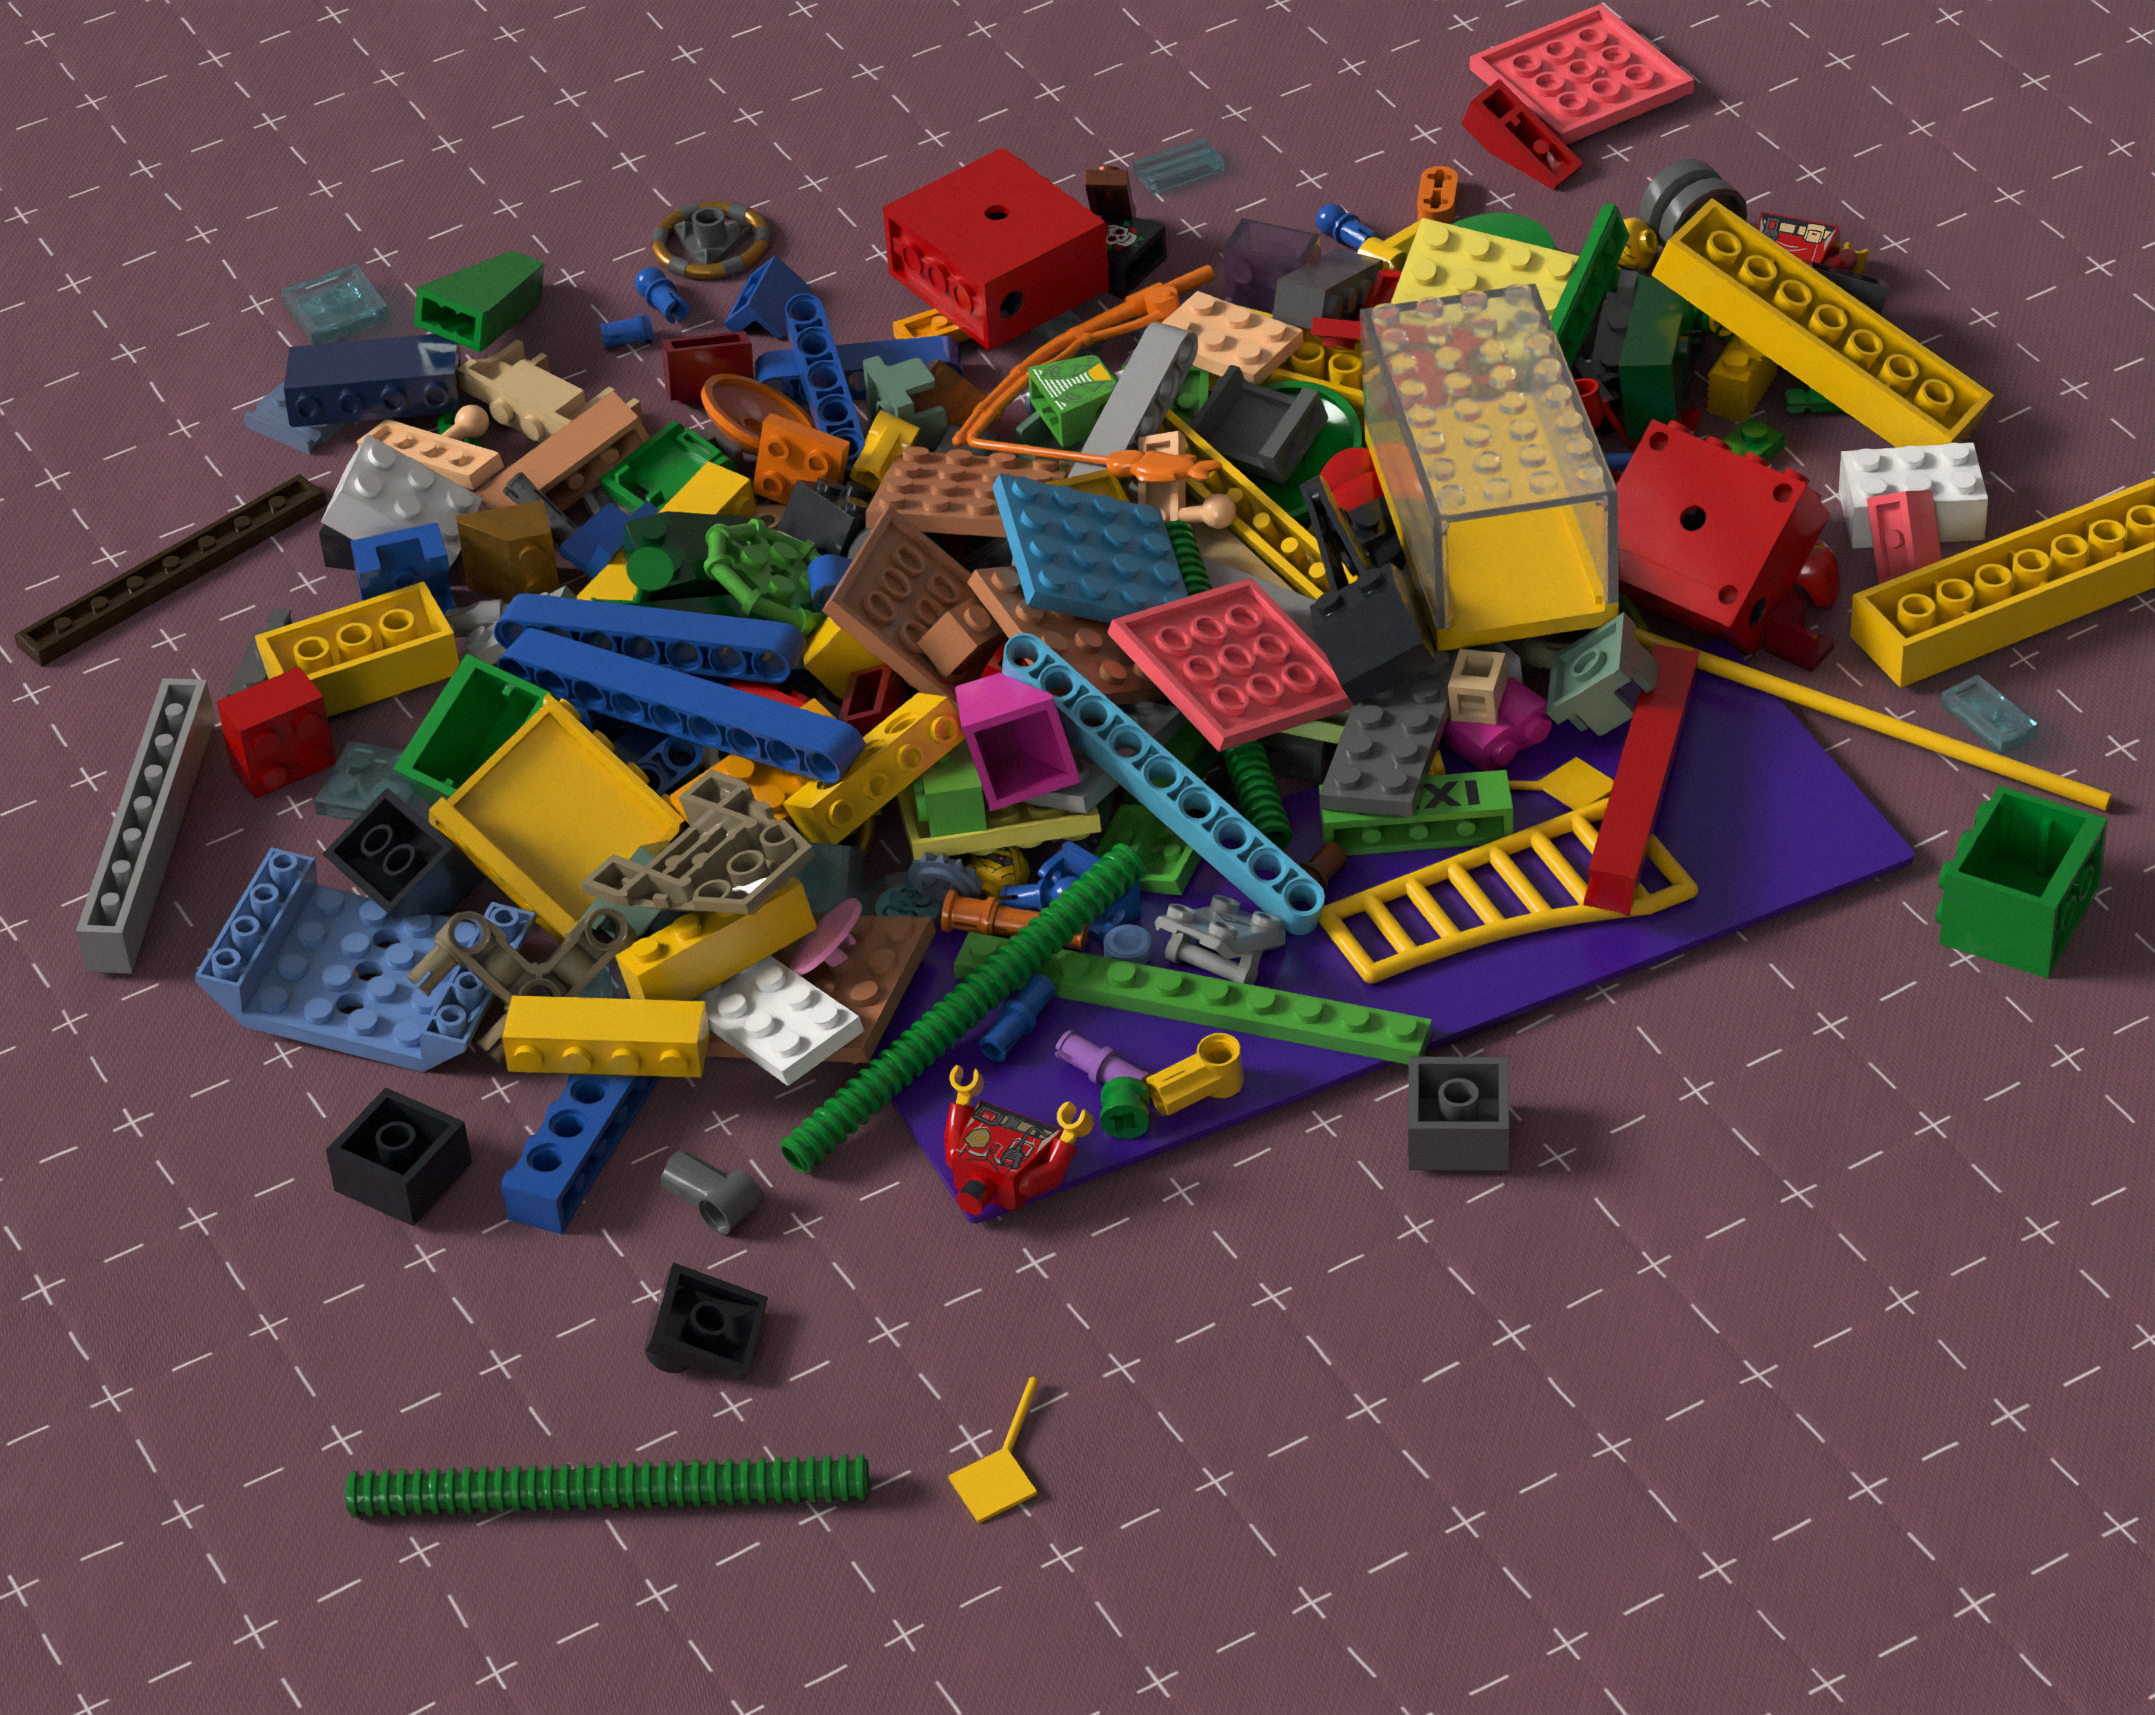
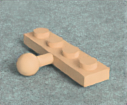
(446, 453)
(1216, 510)

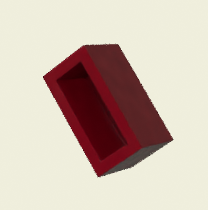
(695, 359)
(872, 697)

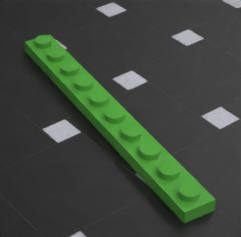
(1220, 1003)

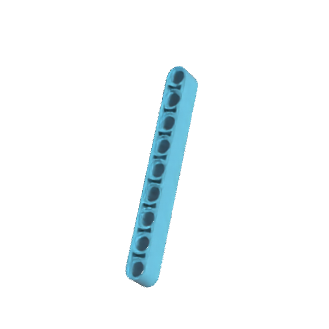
(1171, 802)

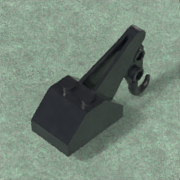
(1373, 626)

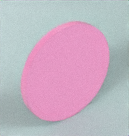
(829, 939)

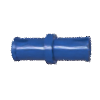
(1017, 1017)

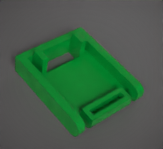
(661, 467)

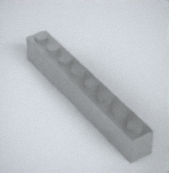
(145, 827)

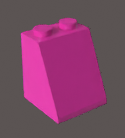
(1014, 740)

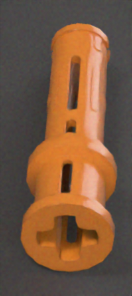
(991, 918)

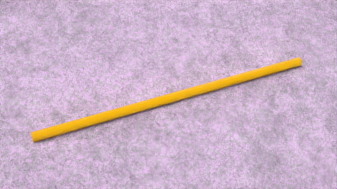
(1888, 725)

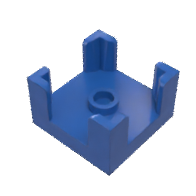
(404, 559)

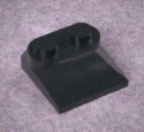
(704, 1324)

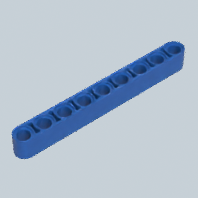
(685, 705)

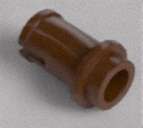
(1326, 863)

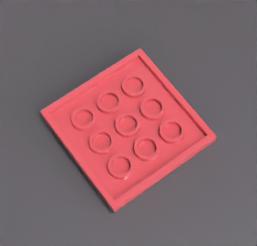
(1584, 73)
(1232, 663)

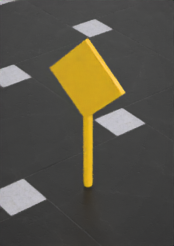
(1571, 784)
(997, 1480)

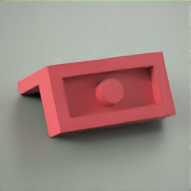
(1903, 532)

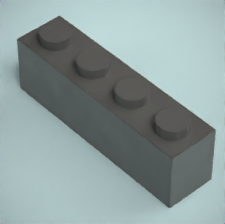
(1325, 288)

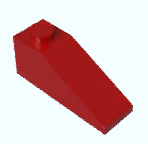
(1519, 136)

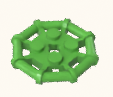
(767, 574)

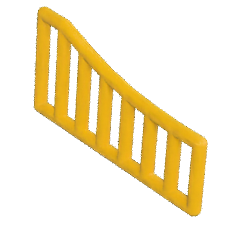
(1496, 926)

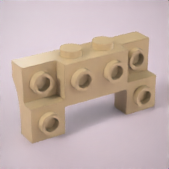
(526, 393)

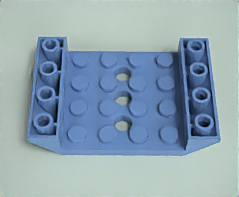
(293, 959)

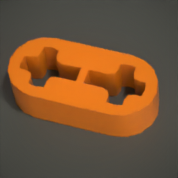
(1443, 197)

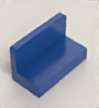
(766, 297)
(601, 538)

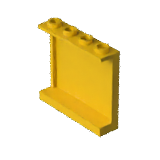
(552, 814)

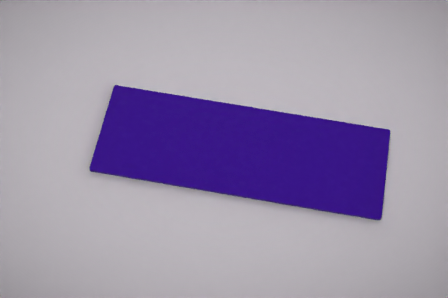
(1745, 812)

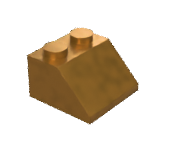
(508, 551)

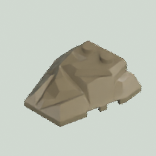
(721, 864)

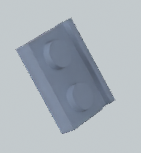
(272, 421)

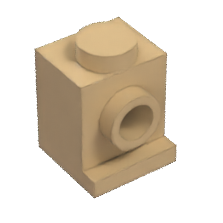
(1477, 686)

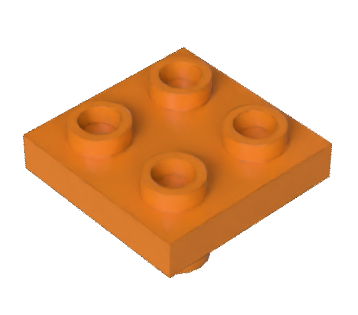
(795, 453)

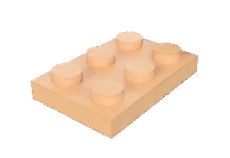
(1235, 337)

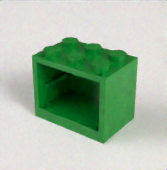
(466, 727)
(2021, 881)

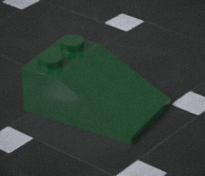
(685, 542)

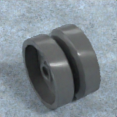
(1681, 192)

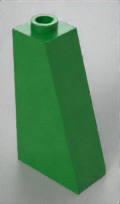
(480, 300)

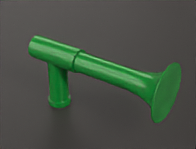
(649, 571)

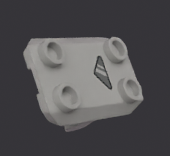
(1227, 931)

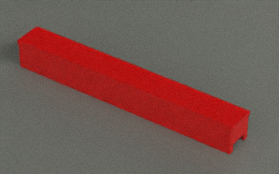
(1641, 782)

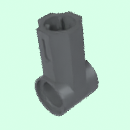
(719, 1197)

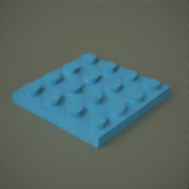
(1087, 550)

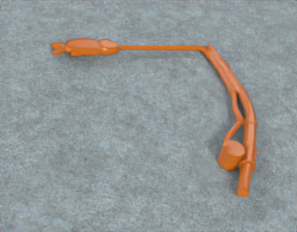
(1150, 467)

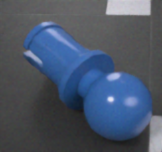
(1343, 226)
(661, 294)
(1035, 896)

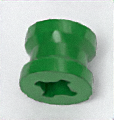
(1125, 1107)

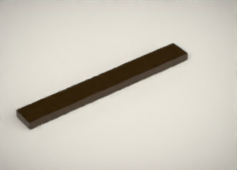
(170, 570)

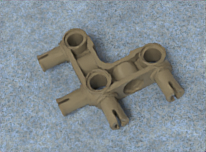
(510, 974)

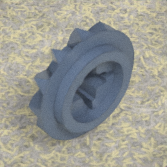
(937, 875)

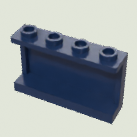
(371, 380)

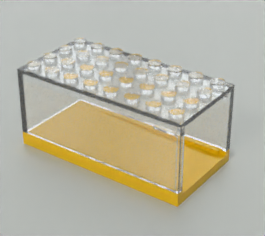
(1489, 467)

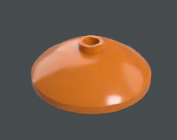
(741, 404)

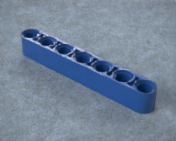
(662, 636)

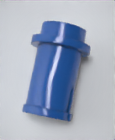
(627, 331)

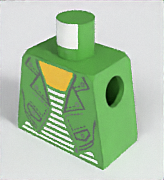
(1071, 395)

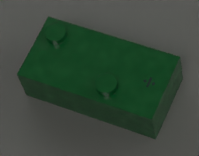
(1657, 357)

